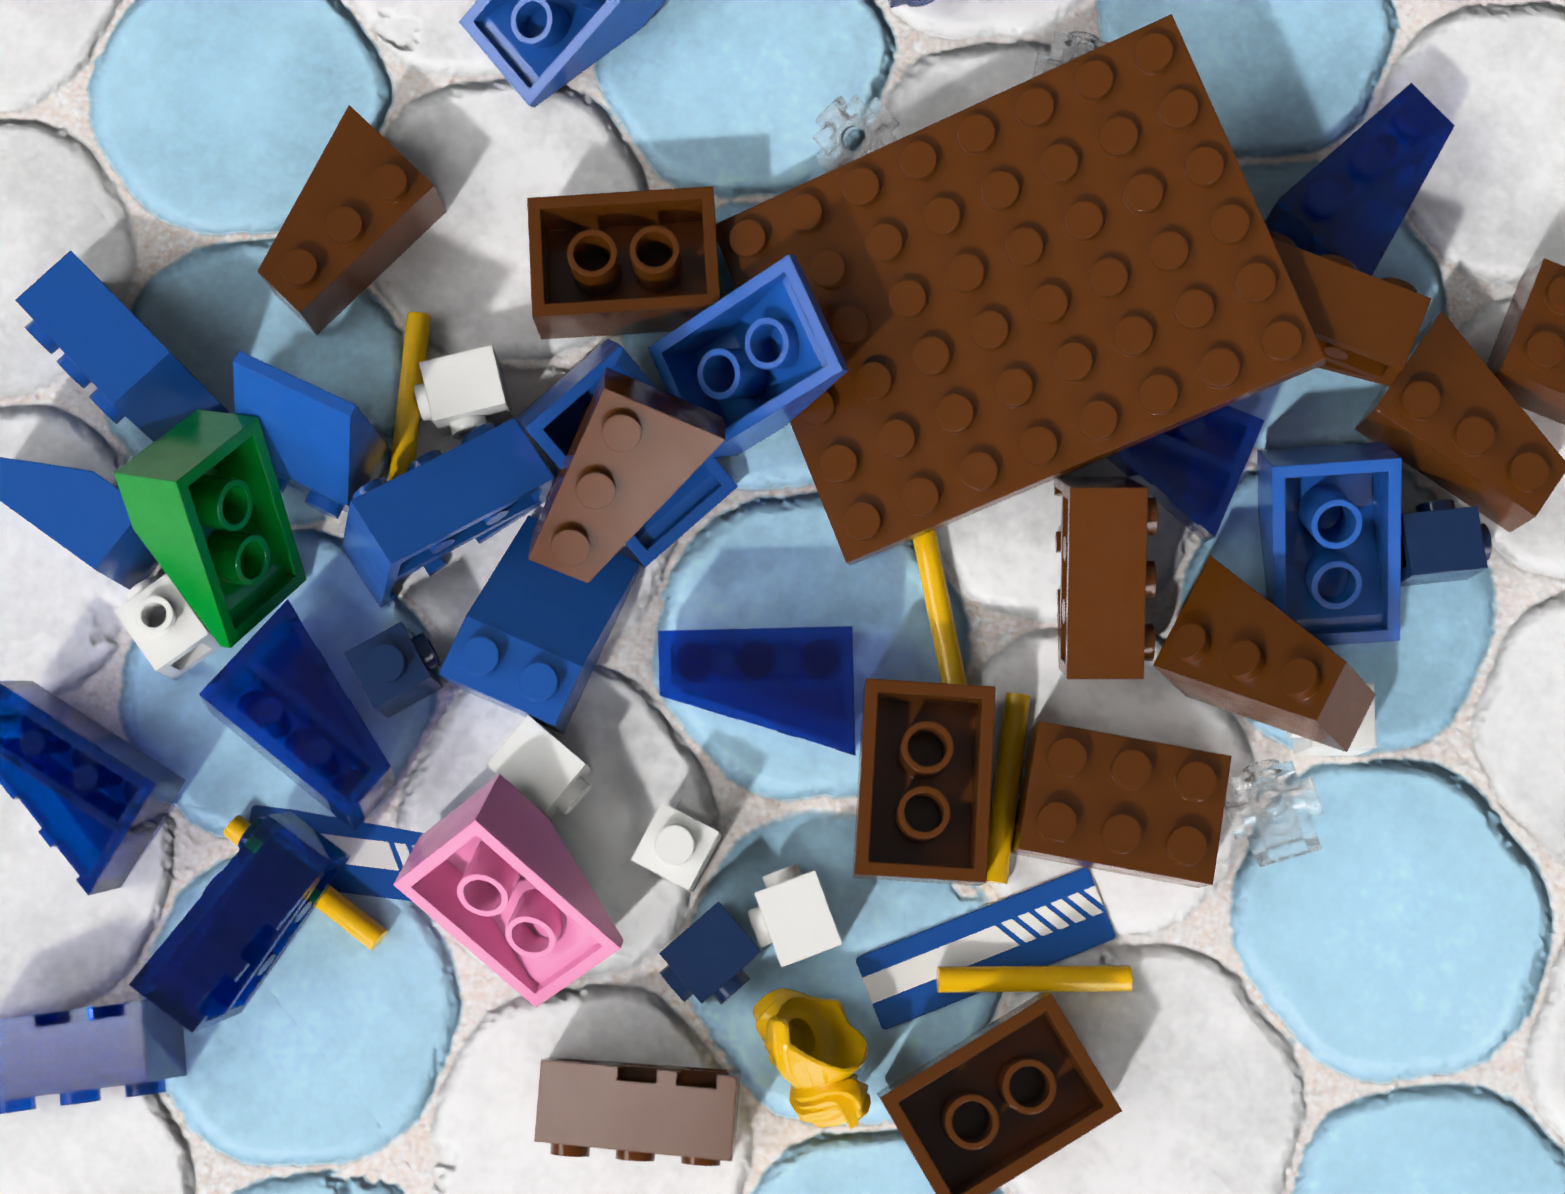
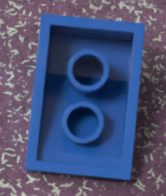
(551, 41)
(753, 356)
(557, 417)
(310, 434)
(79, 514)
(1333, 539)
(537, 633)

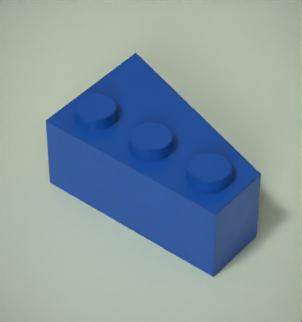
(111, 350)
(443, 505)

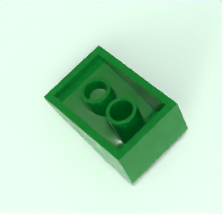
(215, 520)

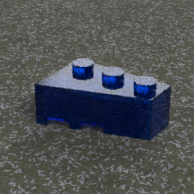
(1366, 184)
(1194, 466)
(768, 677)
(300, 719)
(81, 784)
(241, 922)
(88, 1051)

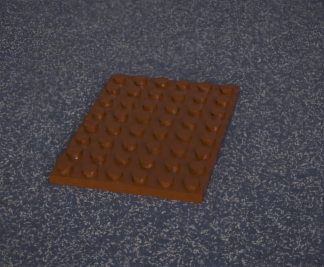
(1028, 290)

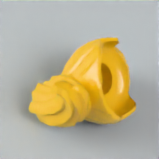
(816, 1054)

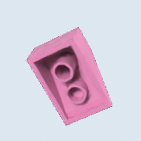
(510, 892)

